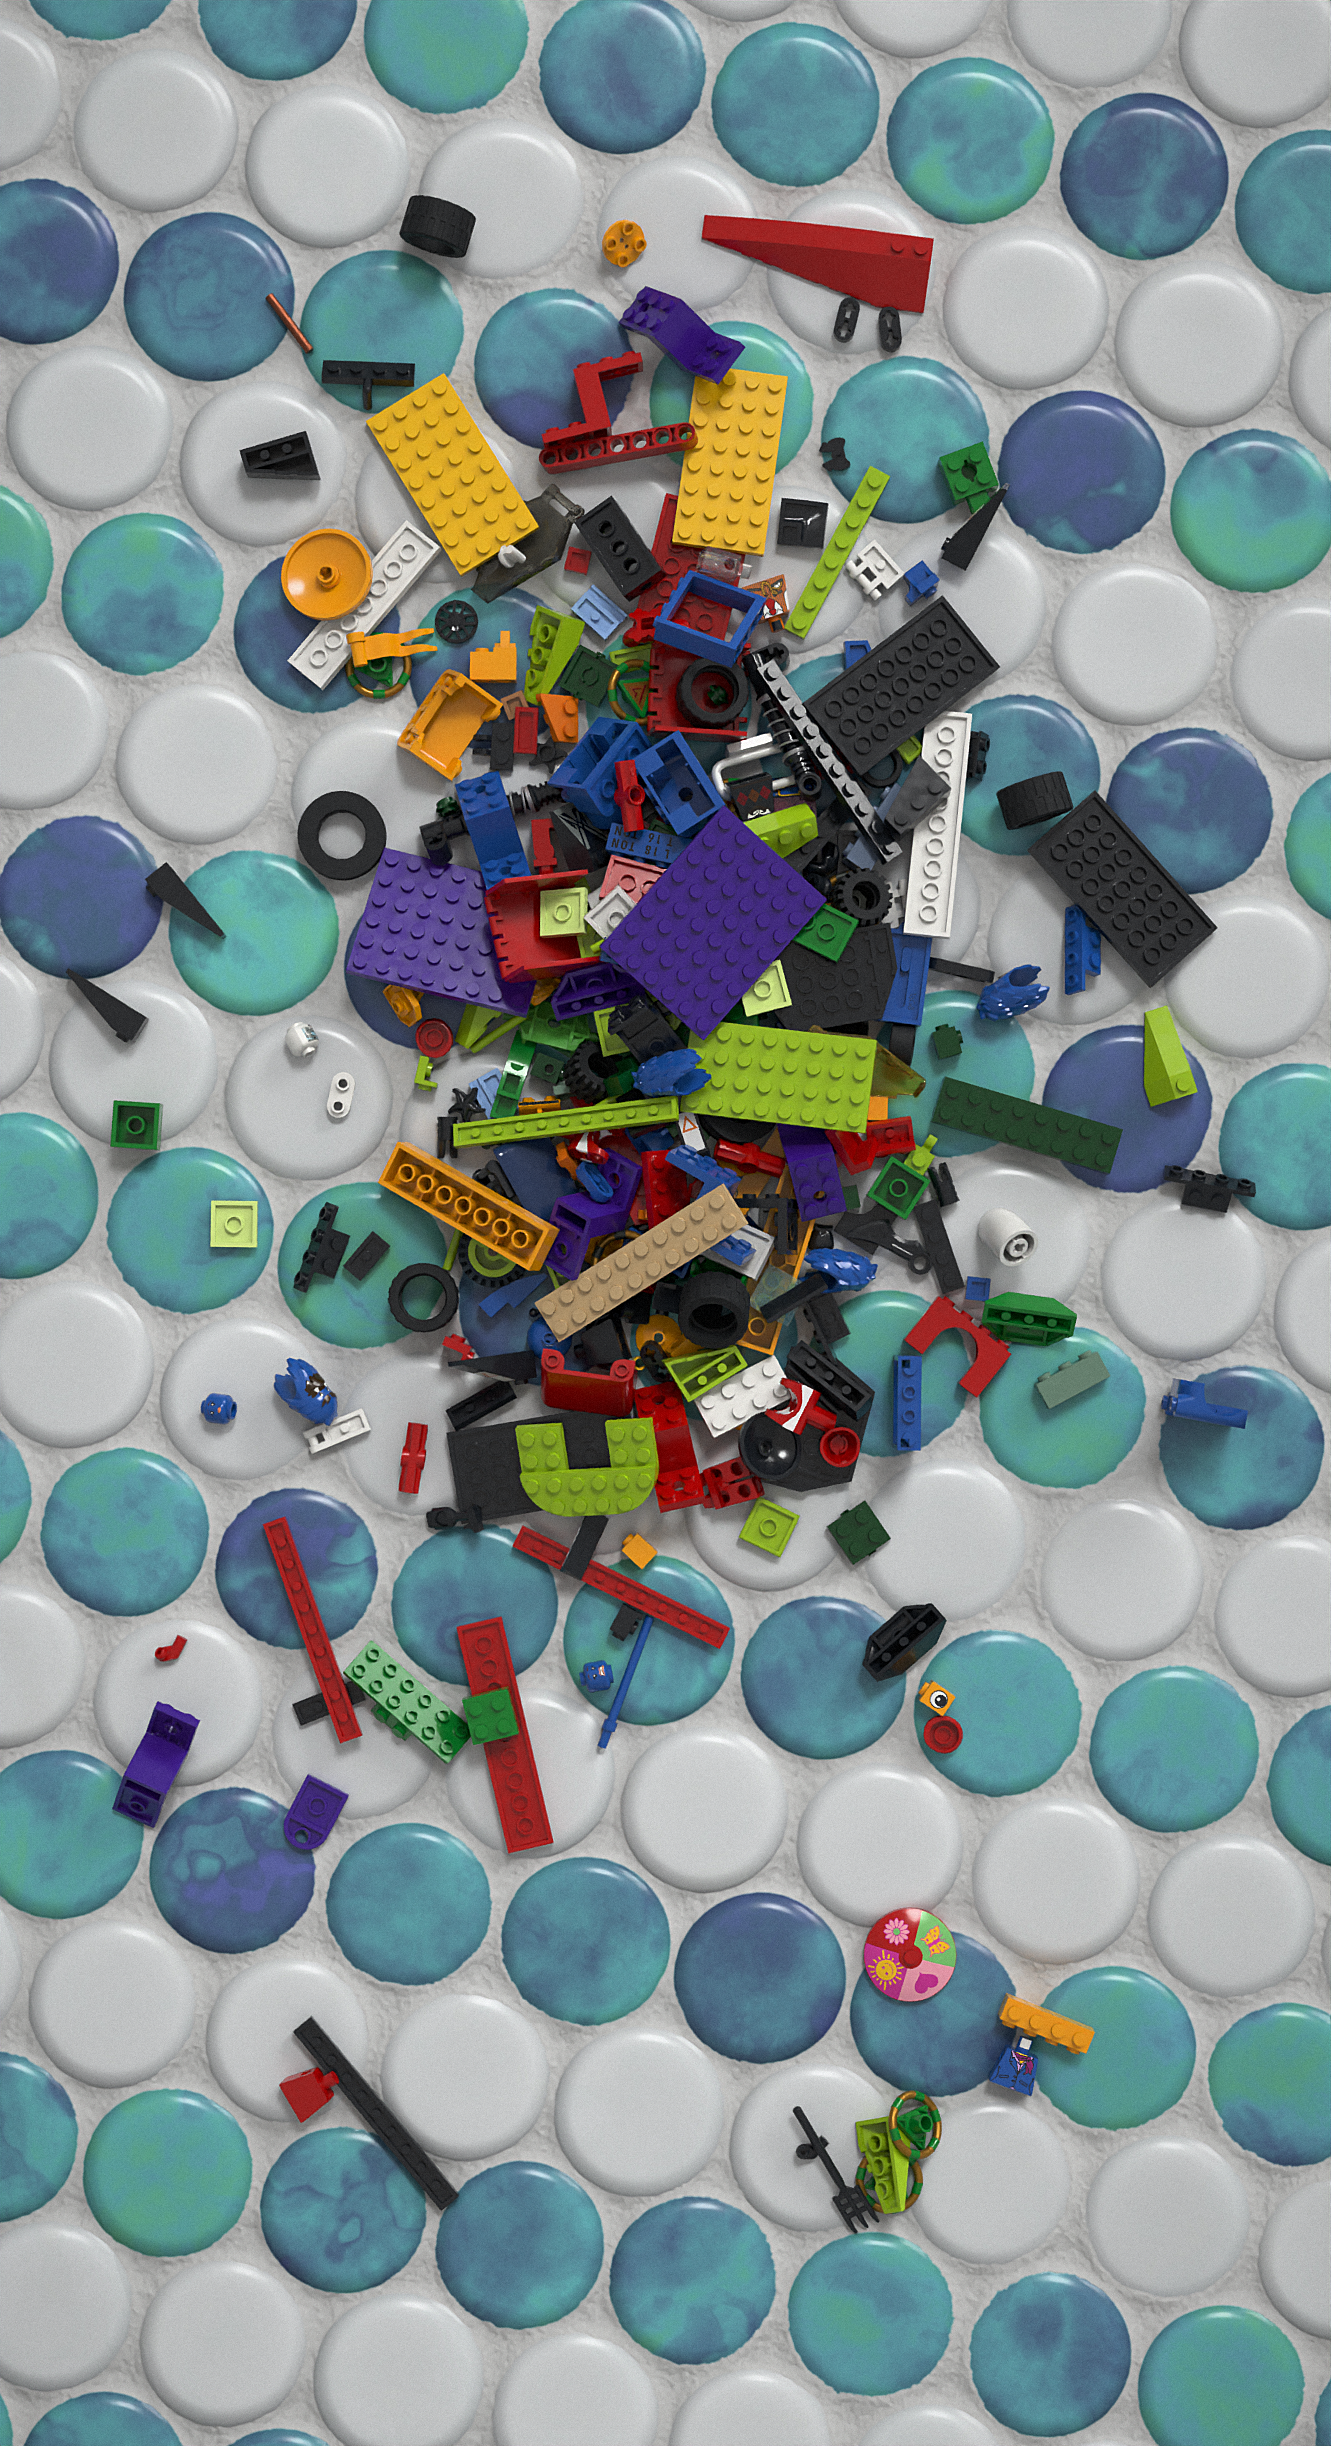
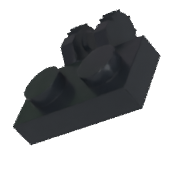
(501, 746)

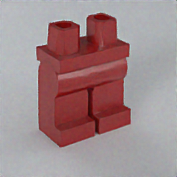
(543, 850)
(724, 1489)

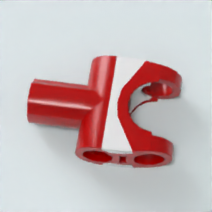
(585, 1145)
(802, 1409)

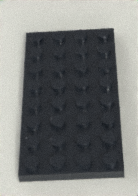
(900, 686)
(1122, 889)
(489, 1464)

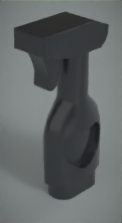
(446, 1518)

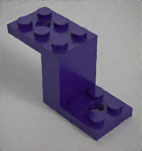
(681, 334)
(812, 1170)
(584, 1218)
(156, 1764)

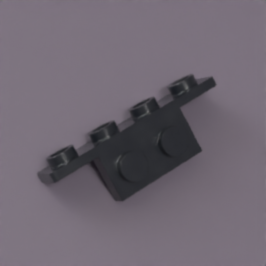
(1207, 1189)
(324, 1249)
(828, 1323)

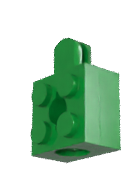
(968, 476)

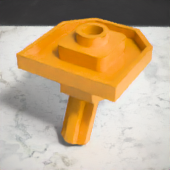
(404, 1003)

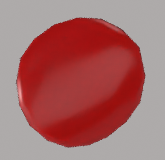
(434, 1038)
(943, 1734)

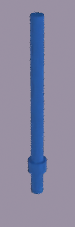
(609, 1724)

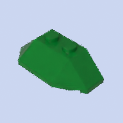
(1028, 1319)

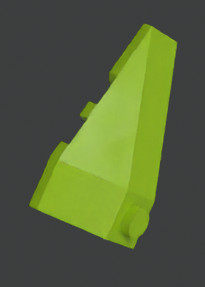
(553, 644)
(474, 1024)
(1165, 1063)
(885, 2162)

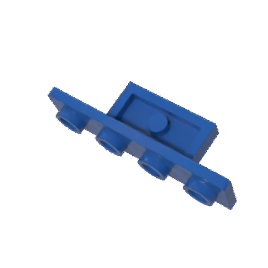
(1081, 951)

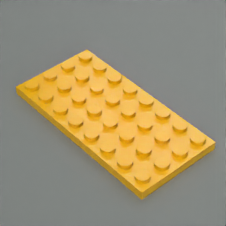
(733, 466)
(452, 474)

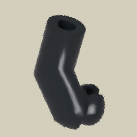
(807, 2151)

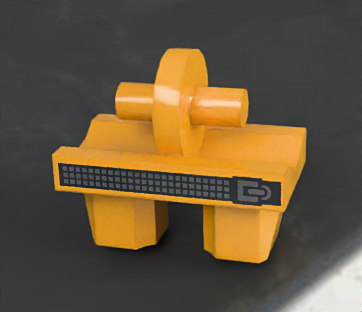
(530, 1106)

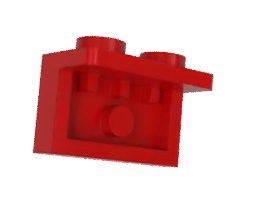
(892, 1135)
(458, 1344)

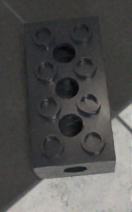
(605, 547)

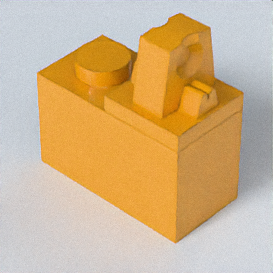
(495, 666)

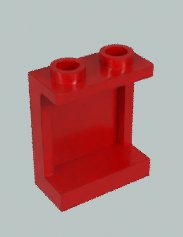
(854, 1152)

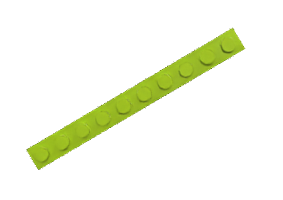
(566, 1122)

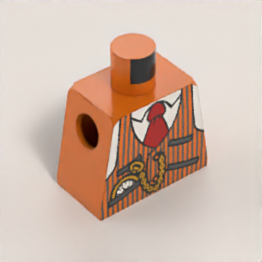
(776, 603)

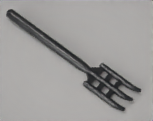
(845, 2191)

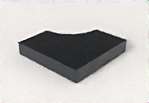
(851, 1221)

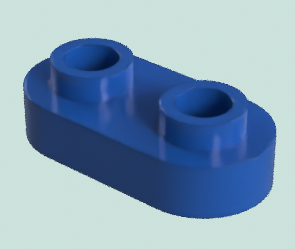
(594, 1182)

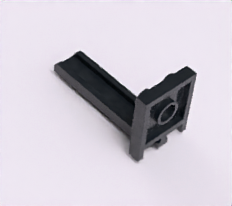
(786, 1219)

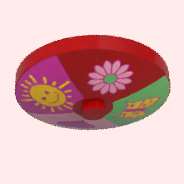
(909, 1954)

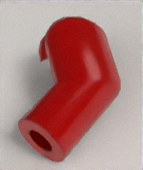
(171, 1652)

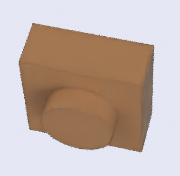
(513, 700)

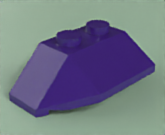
(593, 989)

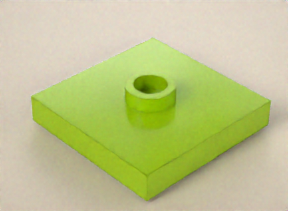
(769, 1526)

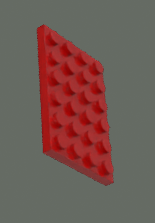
(676, 561)

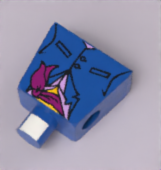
(1016, 2067)

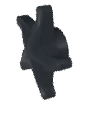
(547, 754)
(466, 1104)

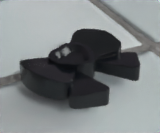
(839, 460)

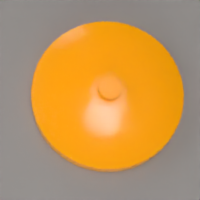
(327, 574)

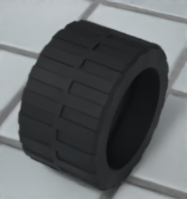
(437, 226)
(699, 717)
(1034, 800)
(398, 1285)
(714, 1330)

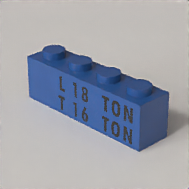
(645, 845)

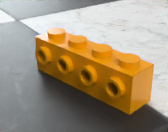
(1046, 2023)

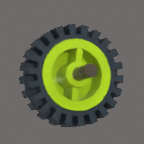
(486, 1265)

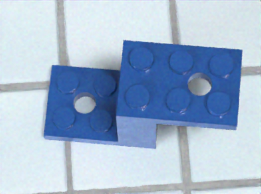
(492, 828)
(713, 1176)

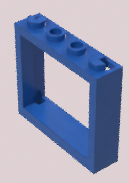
(700, 643)
(907, 1402)

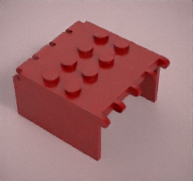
(671, 666)
(517, 924)

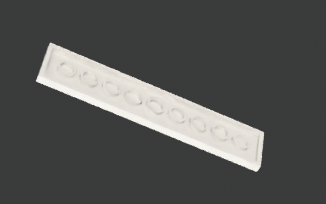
(938, 835)

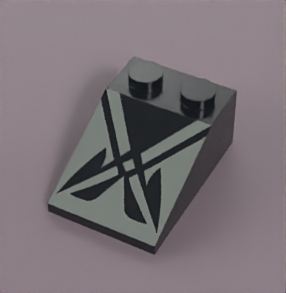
(579, 839)

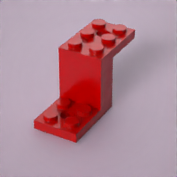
(591, 398)
(674, 1447)

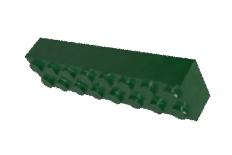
(1026, 1125)

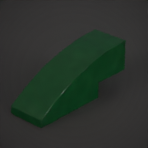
(622, 1080)

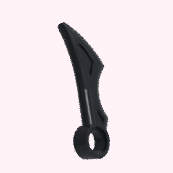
(882, 1234)

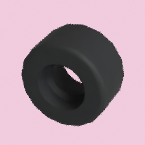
(902, 1042)

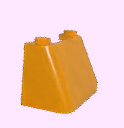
(448, 722)

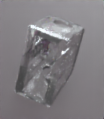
(712, 562)

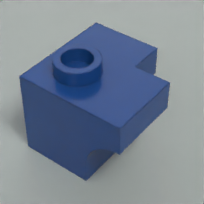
(920, 582)

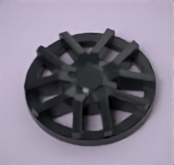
(456, 621)

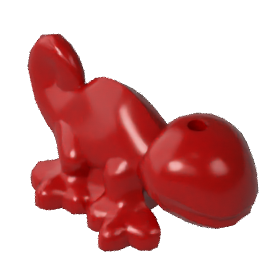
(643, 629)

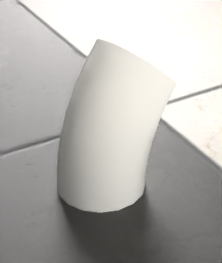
(1007, 1236)

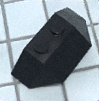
(903, 1640)

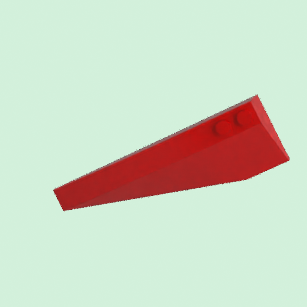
(858, 262)

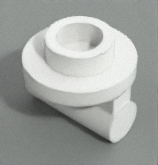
(510, 555)

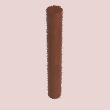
(289, 323)

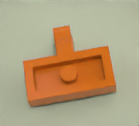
(567, 1161)

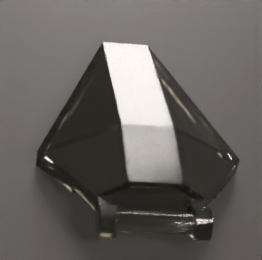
(540, 548)

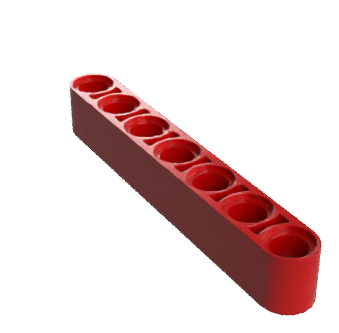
(608, 443)

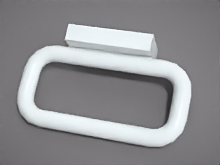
(744, 752)

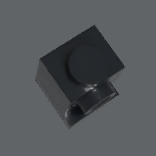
(625, 1622)

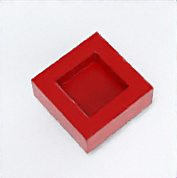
(577, 560)

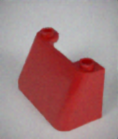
(588, 1391)

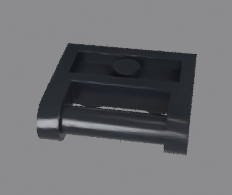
(501, 1183)

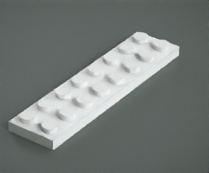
(393, 574)

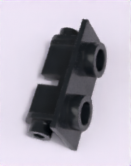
(978, 746)

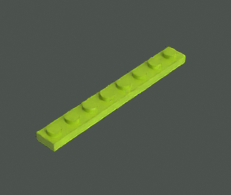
(836, 552)

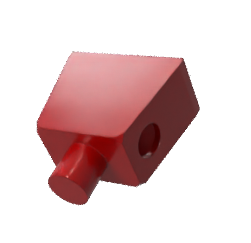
(308, 2091)

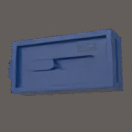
(909, 985)

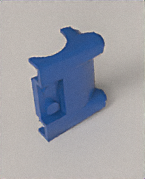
(1189, 1402)

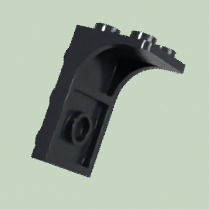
(644, 1029)

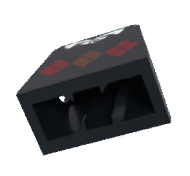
(752, 796)

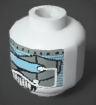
(301, 1039)

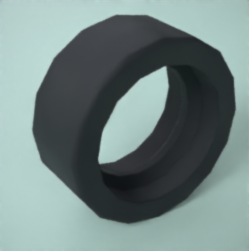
(882, 783)

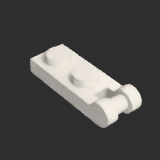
(338, 1431)

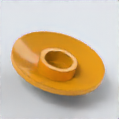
(658, 1324)

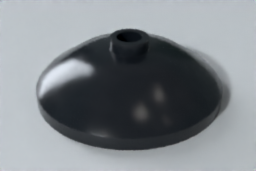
(780, 1447)

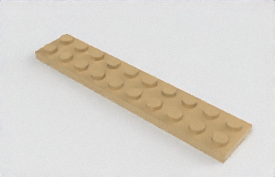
(641, 1262)

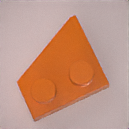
(561, 716)

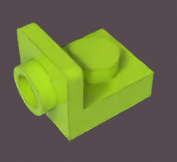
(424, 1069)

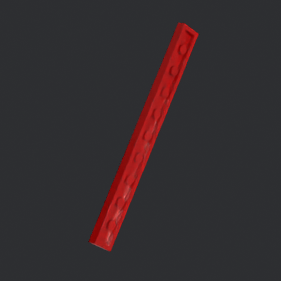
(626, 1589)
(312, 1629)

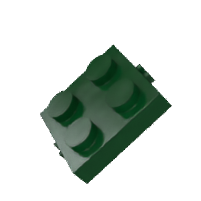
(588, 676)
(858, 1532)

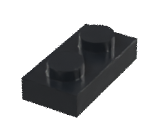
(366, 1256)

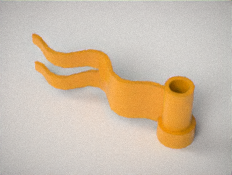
(385, 645)

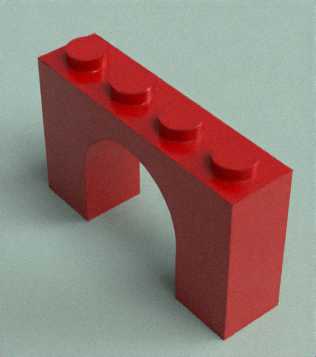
(989, 1353)

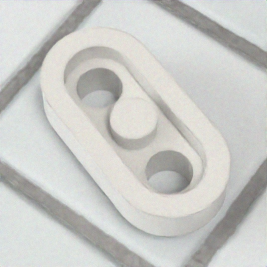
(341, 1095)

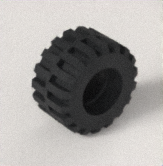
(872, 886)
(582, 1079)

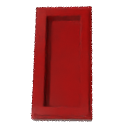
(526, 730)

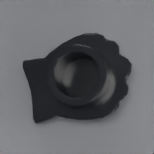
(821, 1237)

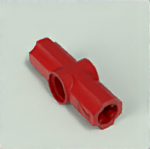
(629, 795)
(749, 1158)
(413, 1458)

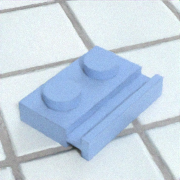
(599, 612)
(487, 1089)

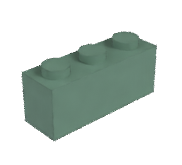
(1071, 1378)

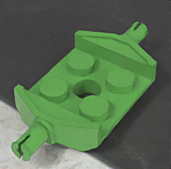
(568, 1036)

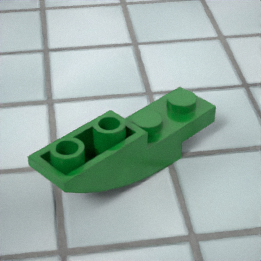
(513, 1078)

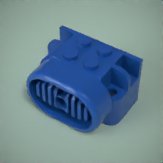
(590, 772)
(672, 775)

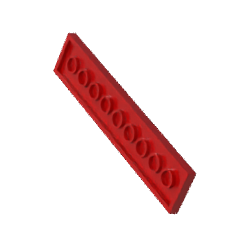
(512, 1757)

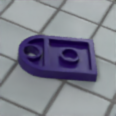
(314, 1811)

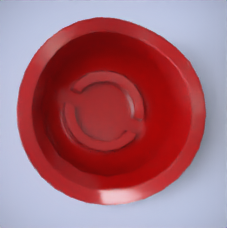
(840, 1446)

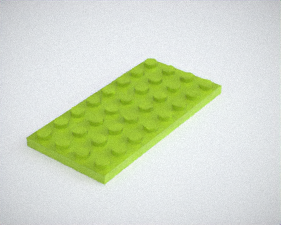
(784, 1077)

